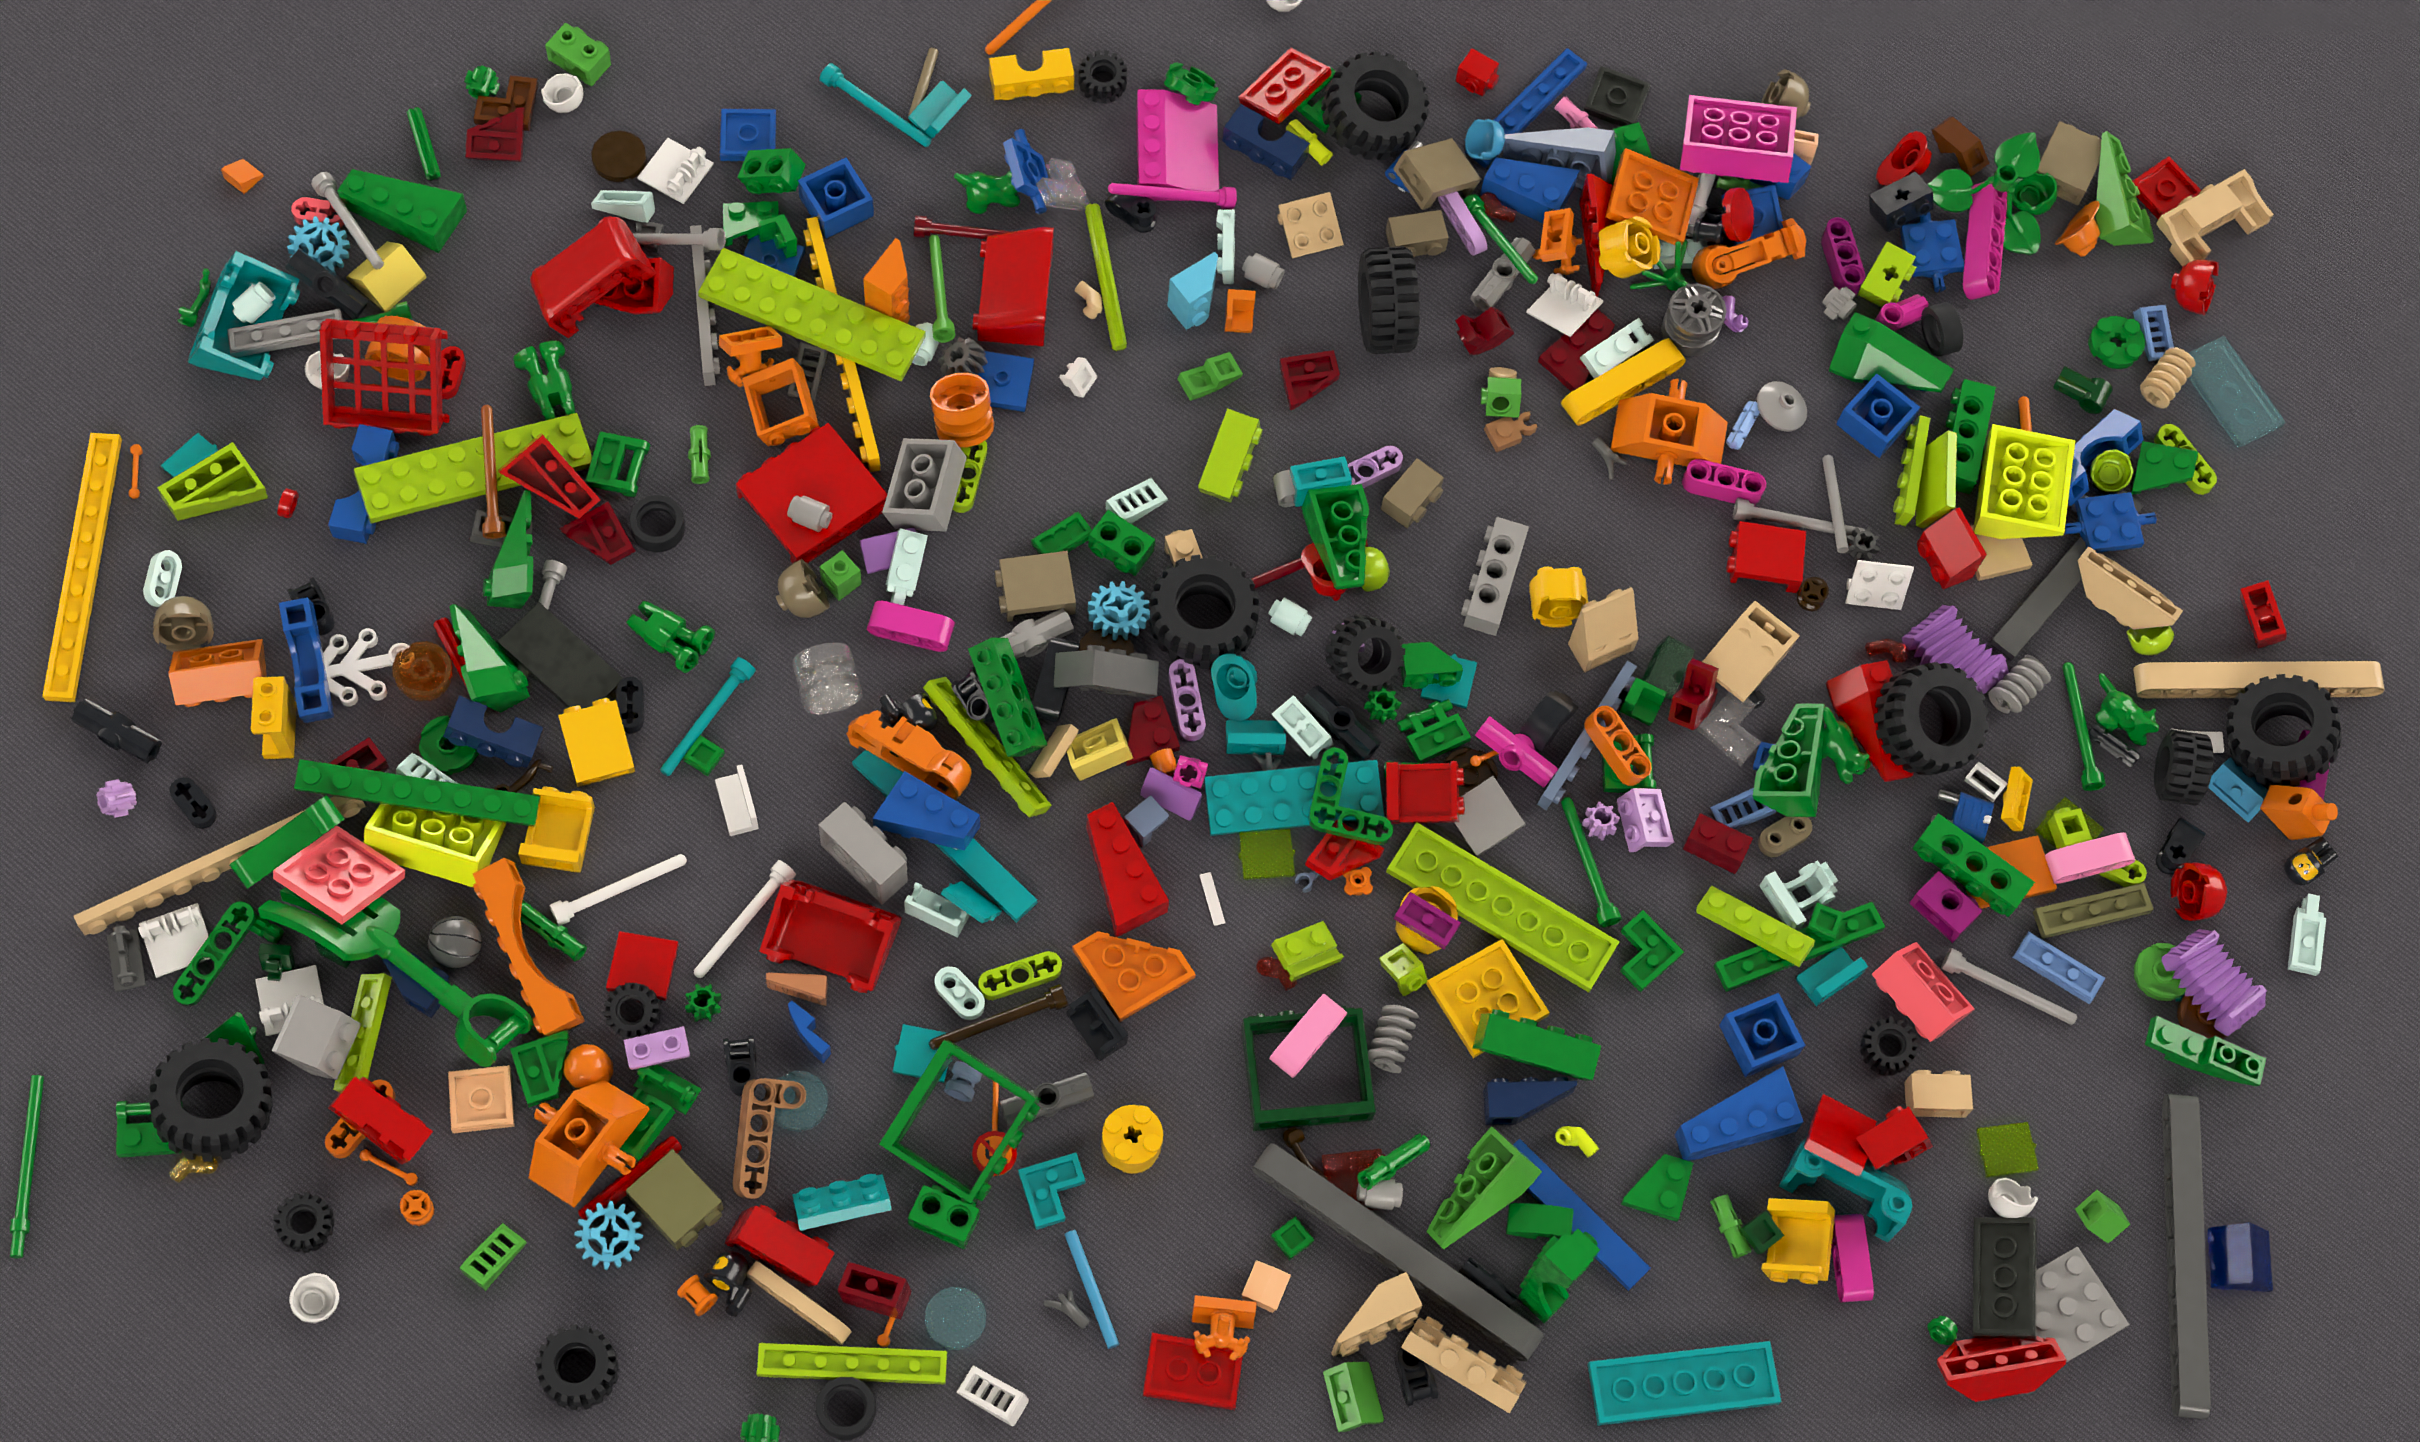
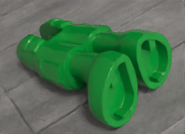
(551, 388)
(665, 627)

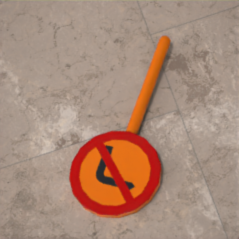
(989, 1141)

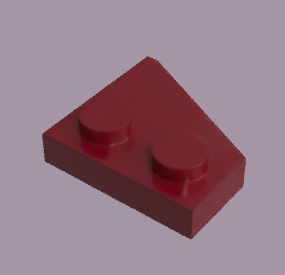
(498, 138)
(1308, 375)
(600, 534)
(1150, 730)

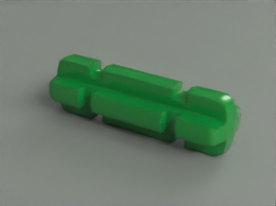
(262, 927)

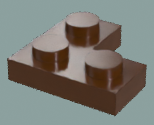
(520, 93)

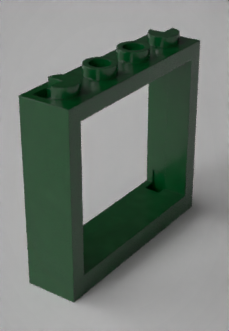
(1307, 1115)

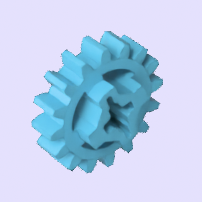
(313, 235)
(1115, 608)
(593, 1235)

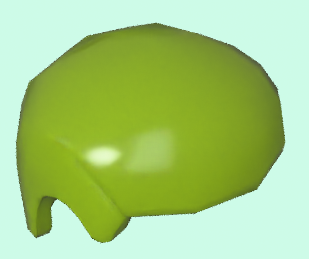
(2111, 471)
(1375, 569)
(2150, 640)

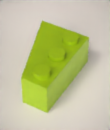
(213, 485)

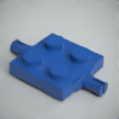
(1026, 168)
(1935, 249)
(2109, 522)

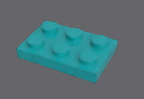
(841, 1201)

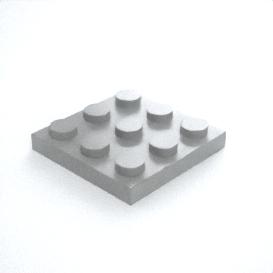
(2075, 1305)

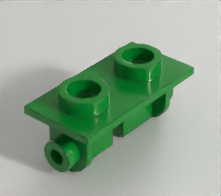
(667, 1087)

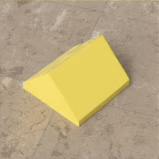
(391, 282)
(1098, 749)

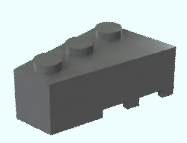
(1107, 671)

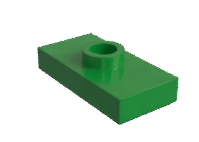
(1063, 536)

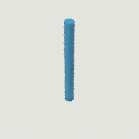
(1091, 1289)

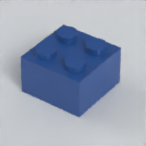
(836, 197)
(1878, 415)
(1762, 1035)

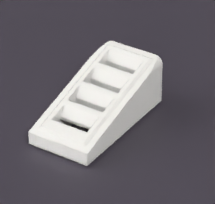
(1014, 1410)

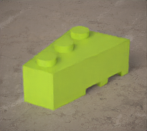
(1230, 456)

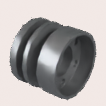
(1694, 319)

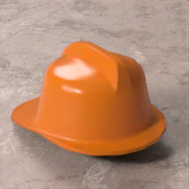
(2081, 231)

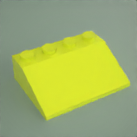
(2023, 484)
(434, 841)

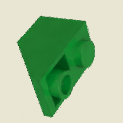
(1425, 660)

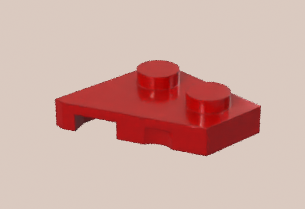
(1341, 855)

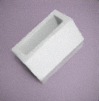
(1988, 776)

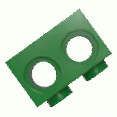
(771, 171)
(1126, 538)
(940, 1223)

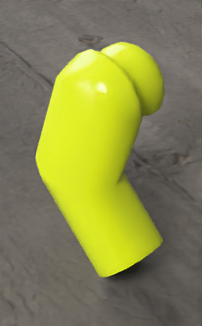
(1576, 1137)

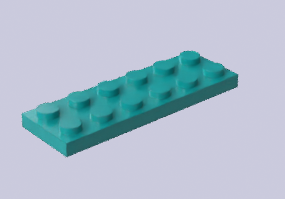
(1284, 797)
(1684, 1383)

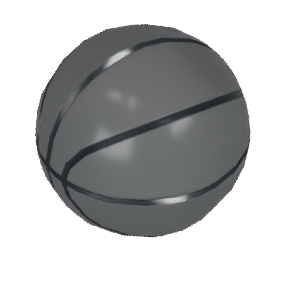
(454, 942)

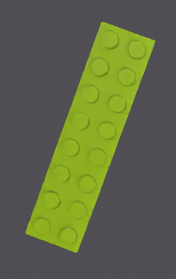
(812, 314)
(458, 470)
(1505, 907)

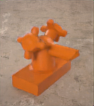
(1558, 240)
(747, 349)
(1224, 1317)

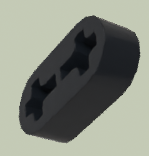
(637, 703)
(198, 798)

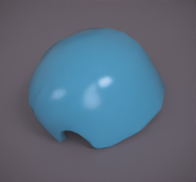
(1484, 139)

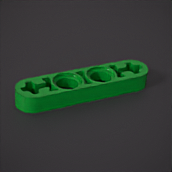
(219, 956)

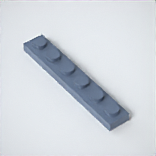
(1583, 746)

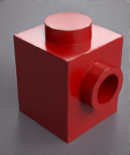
(1477, 73)

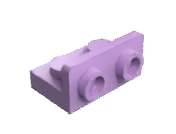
(1644, 819)
(657, 1048)

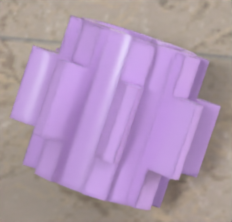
(116, 798)
(1606, 816)

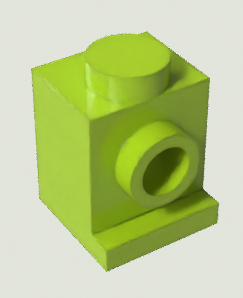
(2073, 822)

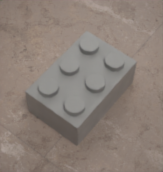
(924, 484)
(864, 852)

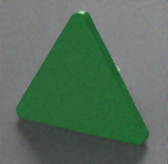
(235, 1031)

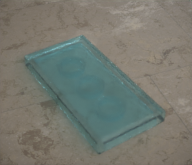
(2233, 393)

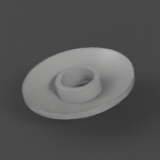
(1782, 406)

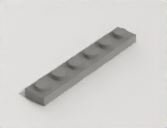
(706, 315)

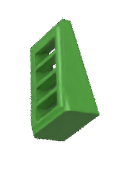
(485, 1281)

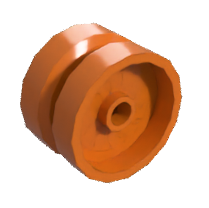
(399, 352)

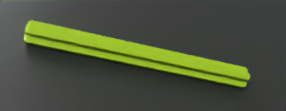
(1105, 277)

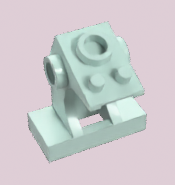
(1817, 879)

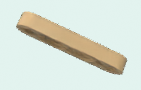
(798, 1302)

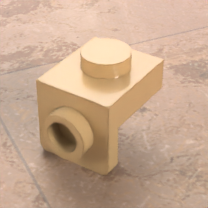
(1181, 545)

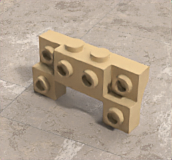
(2209, 210)
(1463, 1365)

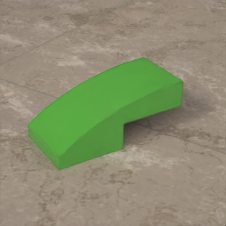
(1210, 377)

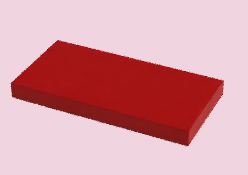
(1835, 1134)

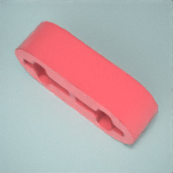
(317, 207)

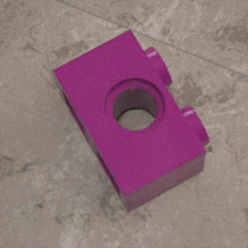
(1949, 922)

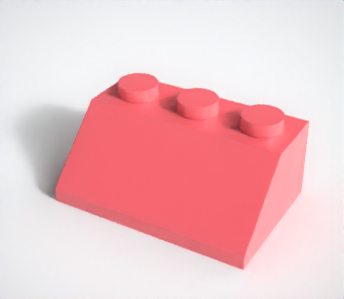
(1922, 991)

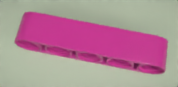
(1985, 243)

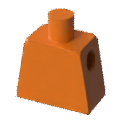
(2298, 811)

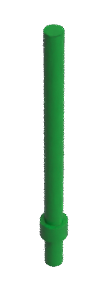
(21, 1224)

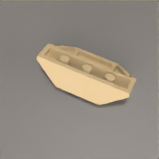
(2124, 594)

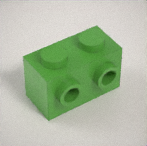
(578, 54)

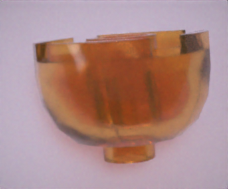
(423, 671)

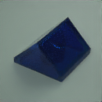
(2240, 1257)

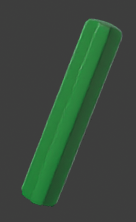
(423, 143)

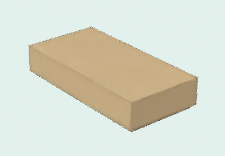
(1054, 751)

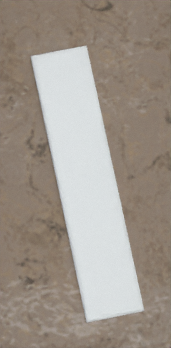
(1212, 898)

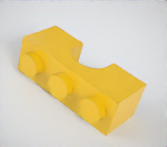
(1012, 81)

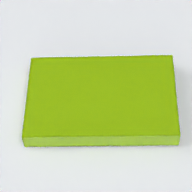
(1937, 480)

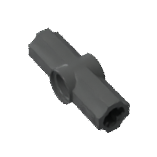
(1066, 1094)

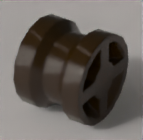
(1816, 587)

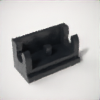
(1097, 1024)

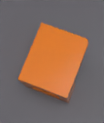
(1239, 311)

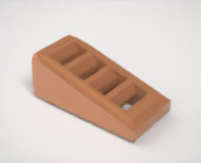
(803, 986)

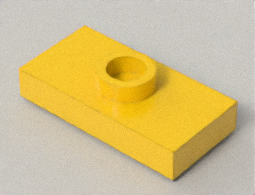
(2016, 799)

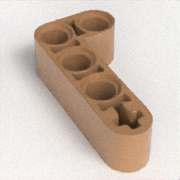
(761, 1139)

